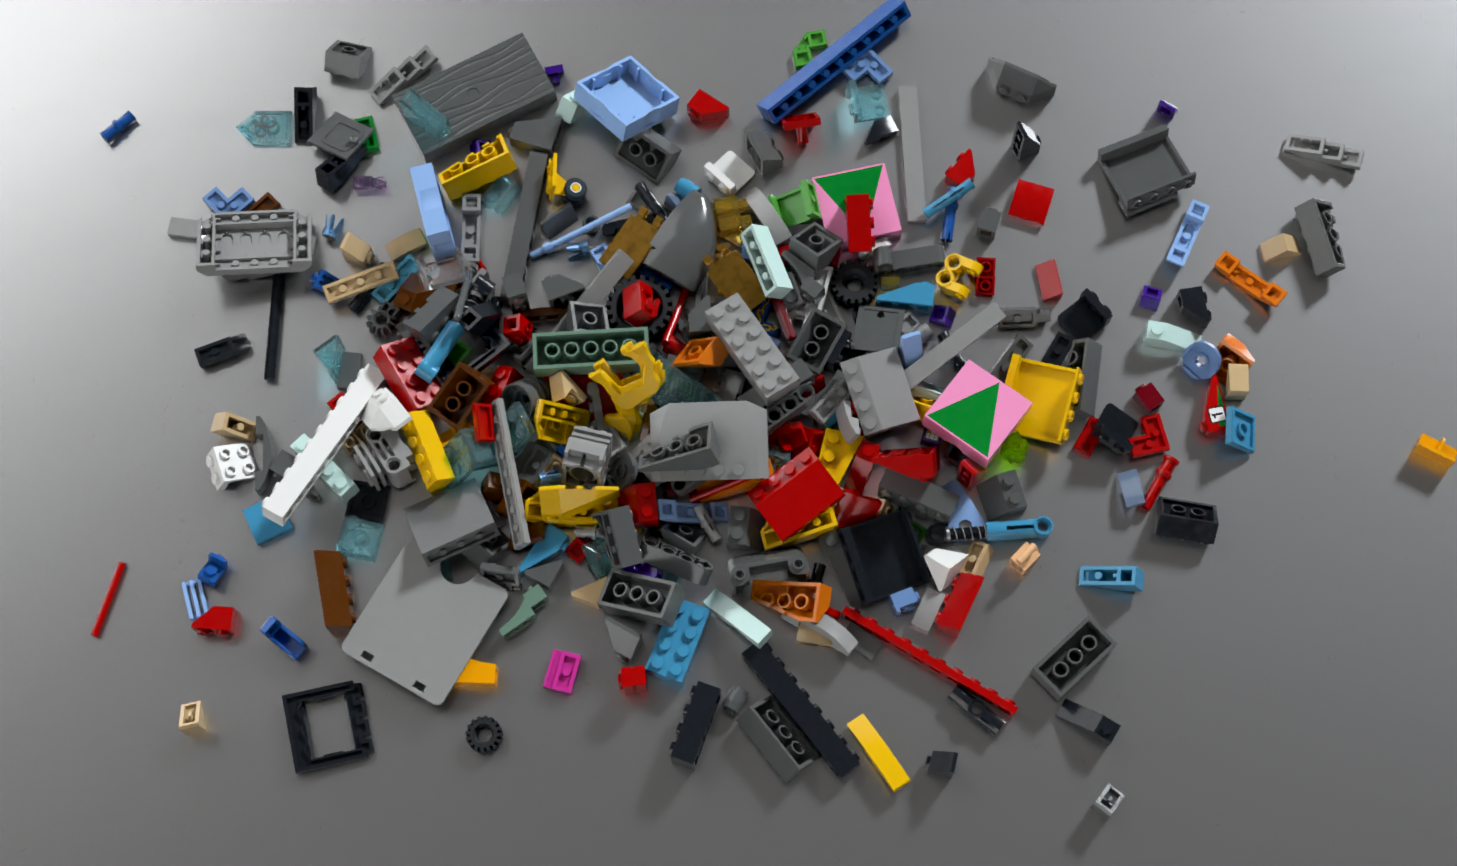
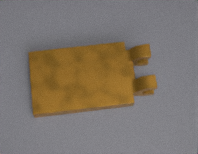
(634, 240)
(734, 275)

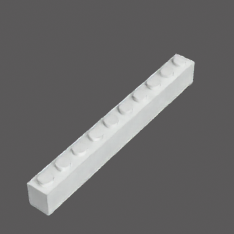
(323, 447)

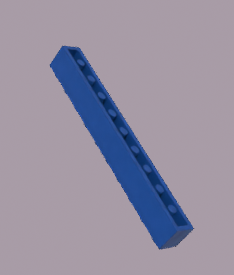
(833, 60)

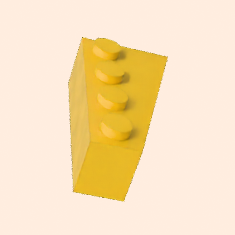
(478, 169)
(837, 454)

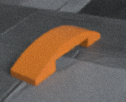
(1248, 281)

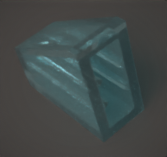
(424, 115)

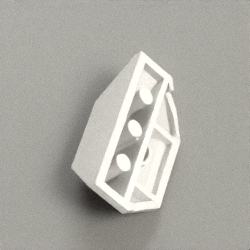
(384, 412)

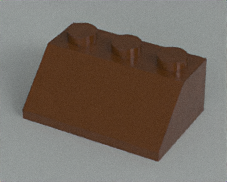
(457, 395)

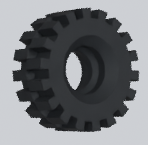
(854, 271)

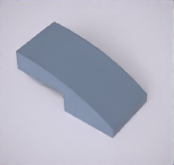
(1131, 488)

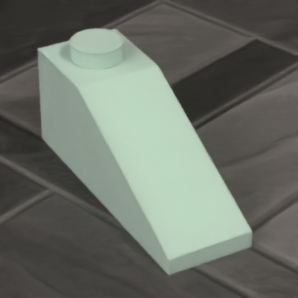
(1168, 336)

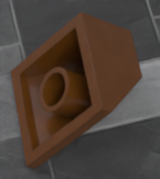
(412, 294)

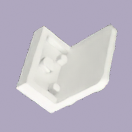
(729, 173)
(231, 464)

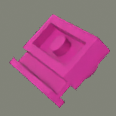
(562, 671)

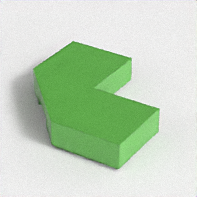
(811, 41)

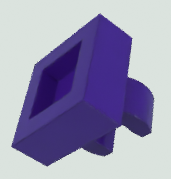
(554, 71)

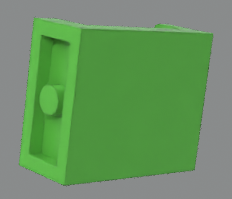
(797, 205)

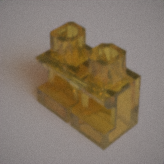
(728, 215)

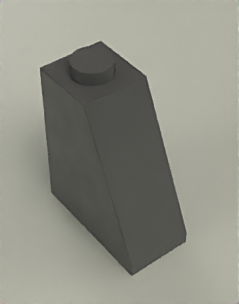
(536, 134)

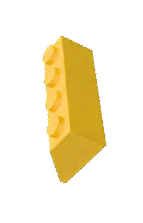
(428, 451)

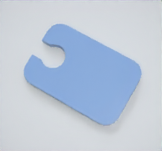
(965, 511)

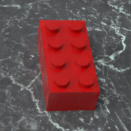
(397, 364)

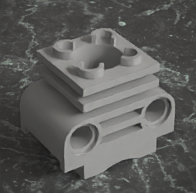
(387, 457)
(587, 457)

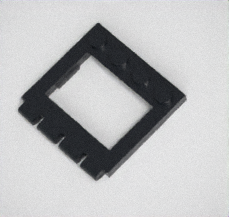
(494, 340)
(299, 729)

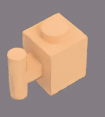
(1025, 557)

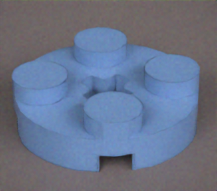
(1211, 355)

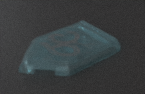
(267, 127)

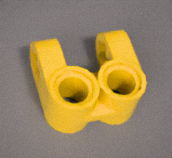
(965, 265)

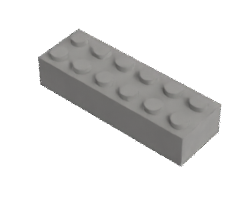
(752, 349)

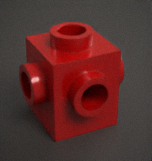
(517, 328)

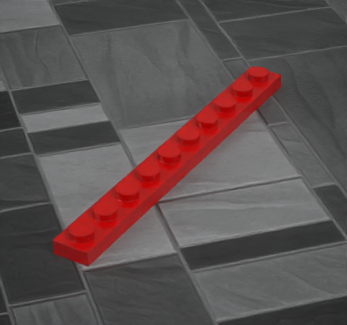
(935, 664)

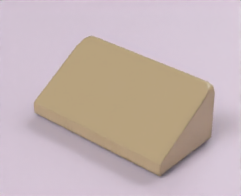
(978, 558)

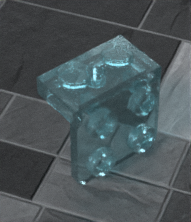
(867, 102)

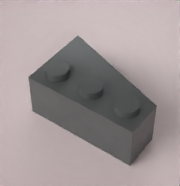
(433, 316)
(620, 536)

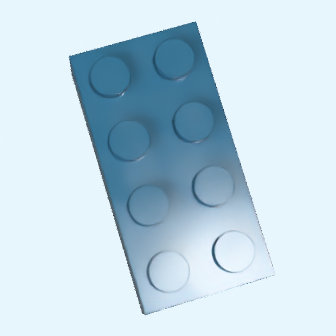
(678, 645)

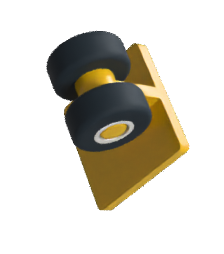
(572, 191)

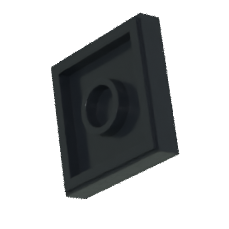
(369, 503)

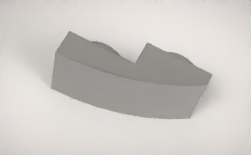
(847, 424)
(928, 609)

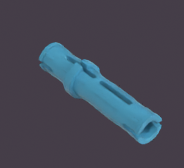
(930, 210)

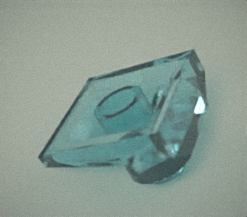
(360, 538)

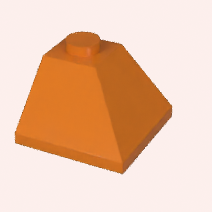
(702, 353)
(1233, 353)

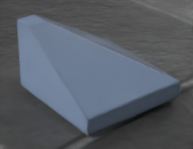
(672, 200)

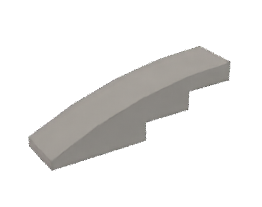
(401, 77)
(1324, 152)

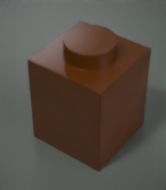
(492, 487)

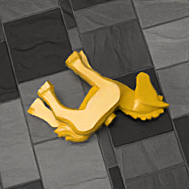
(631, 390)

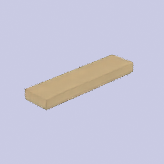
(360, 282)

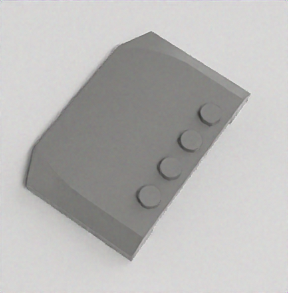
(254, 242)
(740, 434)

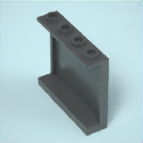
(1145, 167)
(451, 522)

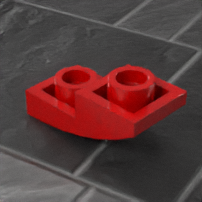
(986, 281)

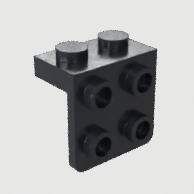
(1085, 316)
(1114, 429)

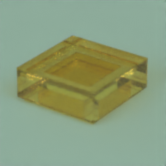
(890, 283)

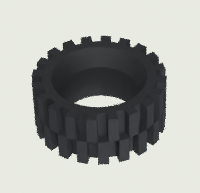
(659, 325)

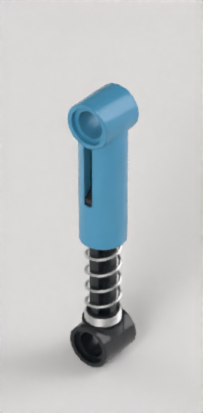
(451, 332)
(992, 531)

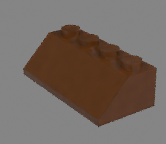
(334, 591)

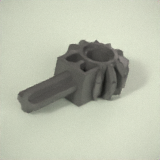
(385, 312)

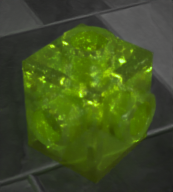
(1015, 448)

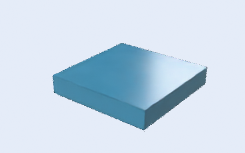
(1240, 429)
(262, 527)

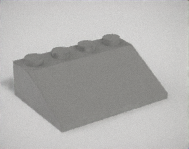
(880, 391)

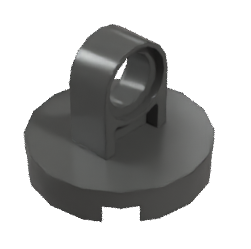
(624, 471)

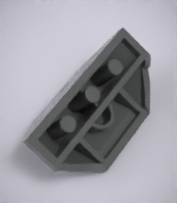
(1019, 82)

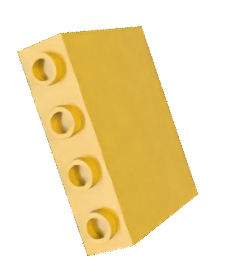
(1052, 396)

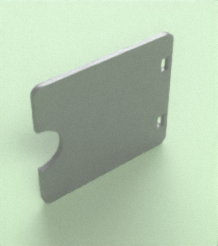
(424, 625)

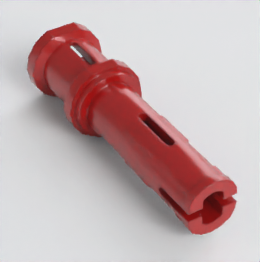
(1162, 474)

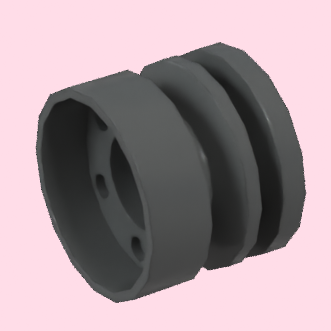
(527, 392)

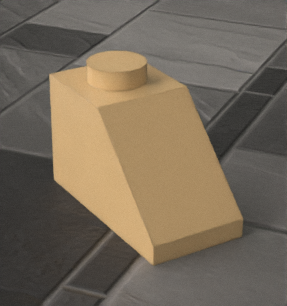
(356, 251)
(234, 427)

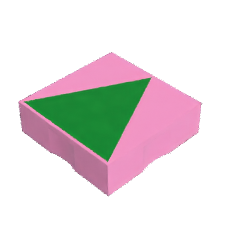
(865, 180)
(976, 413)

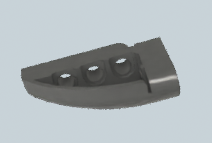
(684, 241)

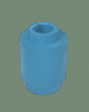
(685, 186)

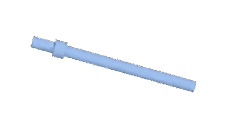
(548, 247)

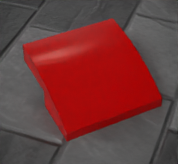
(1031, 201)
(855, 508)

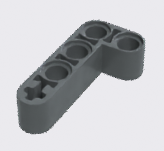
(907, 260)
(674, 560)

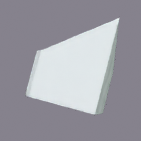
(944, 566)

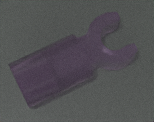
(369, 182)

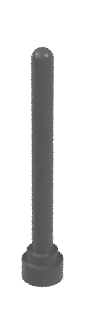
(464, 292)

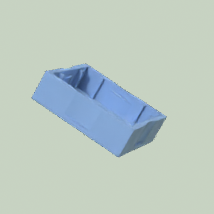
(626, 98)
(433, 211)

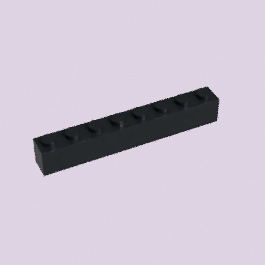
(801, 711)

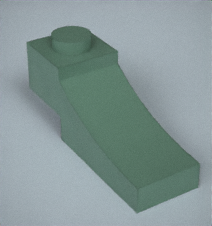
(533, 599)

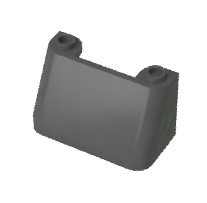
(743, 566)

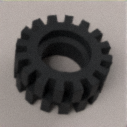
(475, 726)

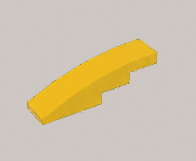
(878, 752)

